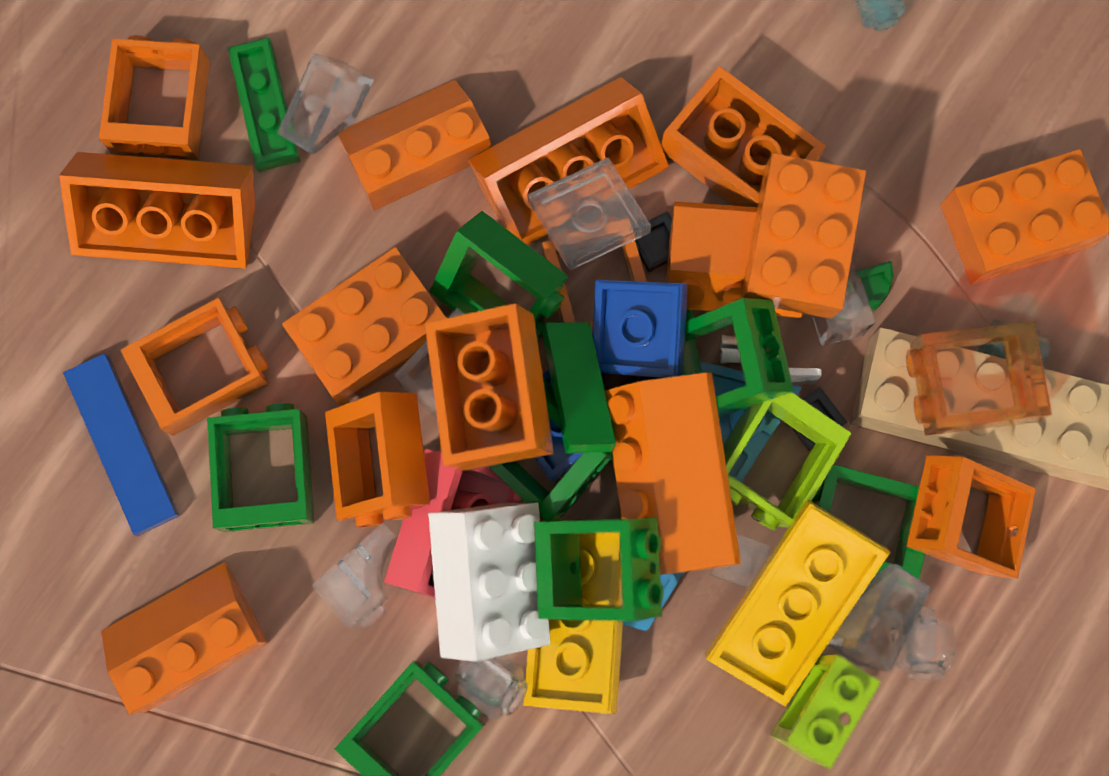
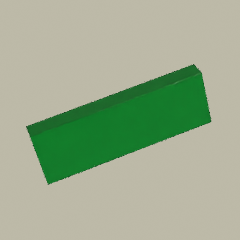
(262, 103)
(578, 387)

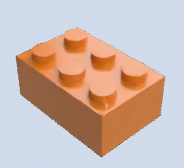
(730, 136)
(1025, 216)
(804, 235)
(364, 326)
(488, 388)

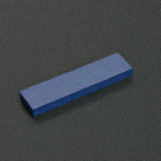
(121, 444)

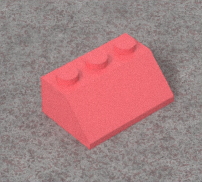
(448, 490)

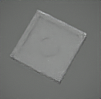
(589, 213)

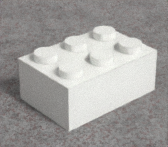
(486, 581)

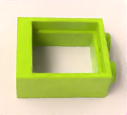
(810, 422)
(812, 716)

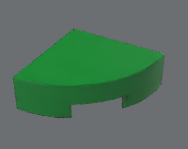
(877, 282)

